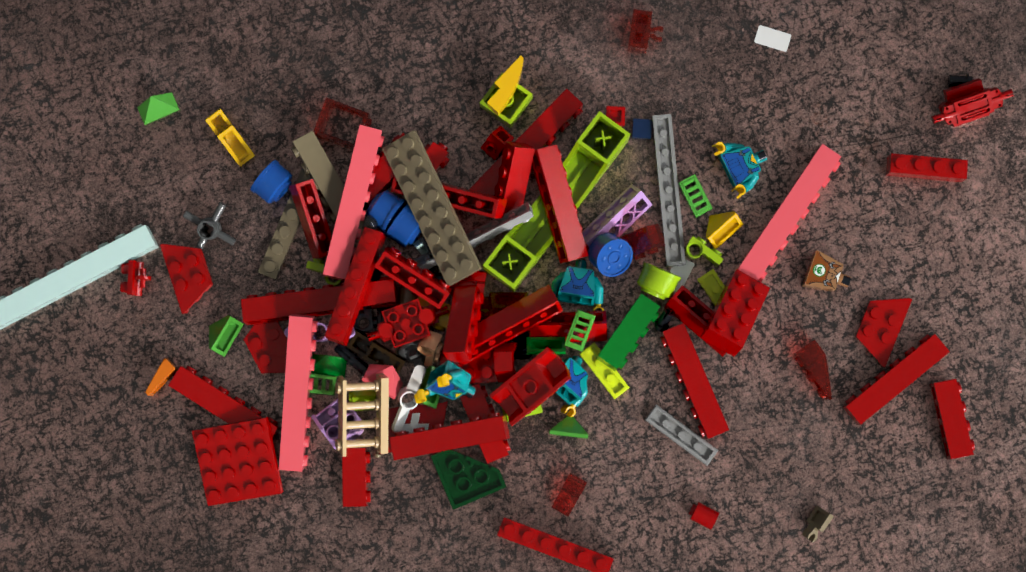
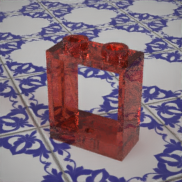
(325, 115)

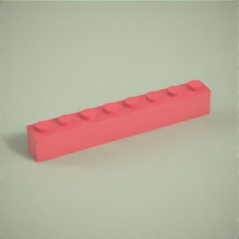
(352, 202)
(789, 212)
(297, 392)

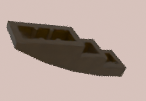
(374, 351)

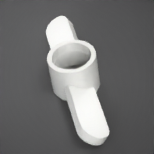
(412, 387)

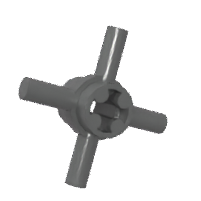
(212, 221)

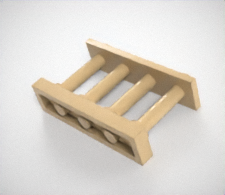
(380, 405)

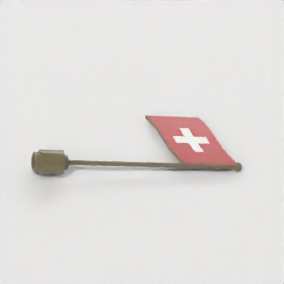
(421, 415)

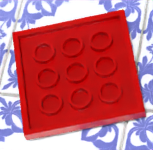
(237, 461)

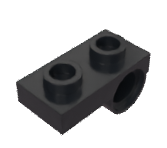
(373, 321)

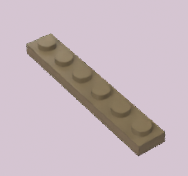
(282, 237)

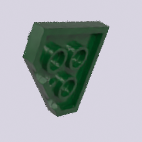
(466, 478)

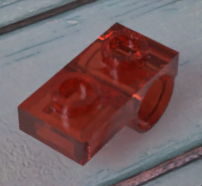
(569, 494)

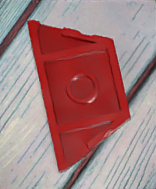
(188, 273)
(881, 327)
(268, 347)

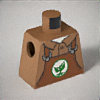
(825, 273)

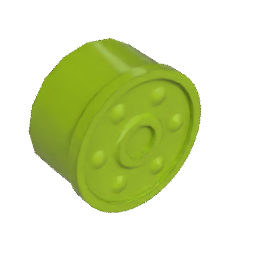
(657, 281)

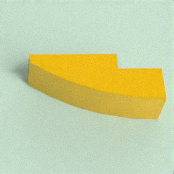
(506, 87)
(229, 137)

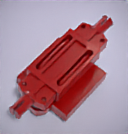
(969, 103)
(407, 323)

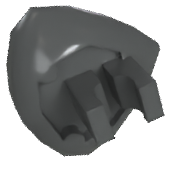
(411, 354)

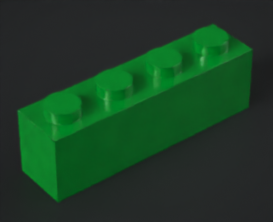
(627, 333)

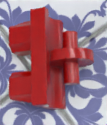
(136, 278)

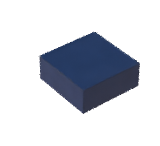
(642, 129)

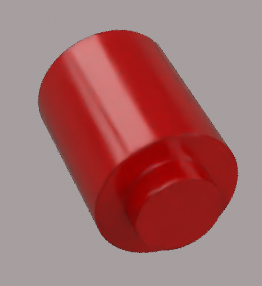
(703, 515)

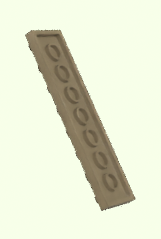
(432, 208)

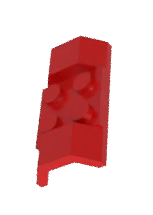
(492, 366)
(531, 385)

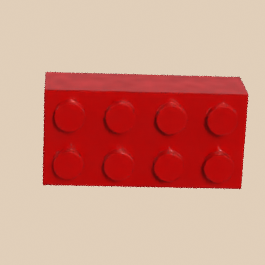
(735, 313)

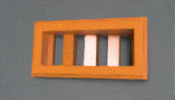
(163, 374)

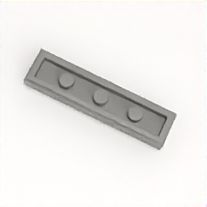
(681, 435)

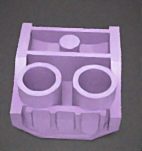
(328, 423)

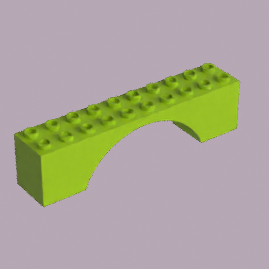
(584, 167)

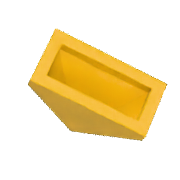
(721, 227)

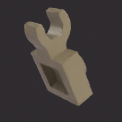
(818, 521)

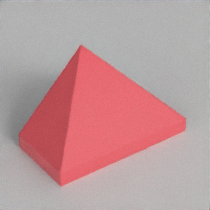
(395, 382)

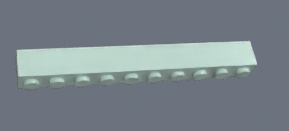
(76, 274)

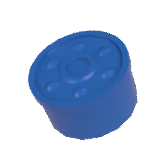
(272, 182)
(385, 209)
(404, 228)
(610, 254)

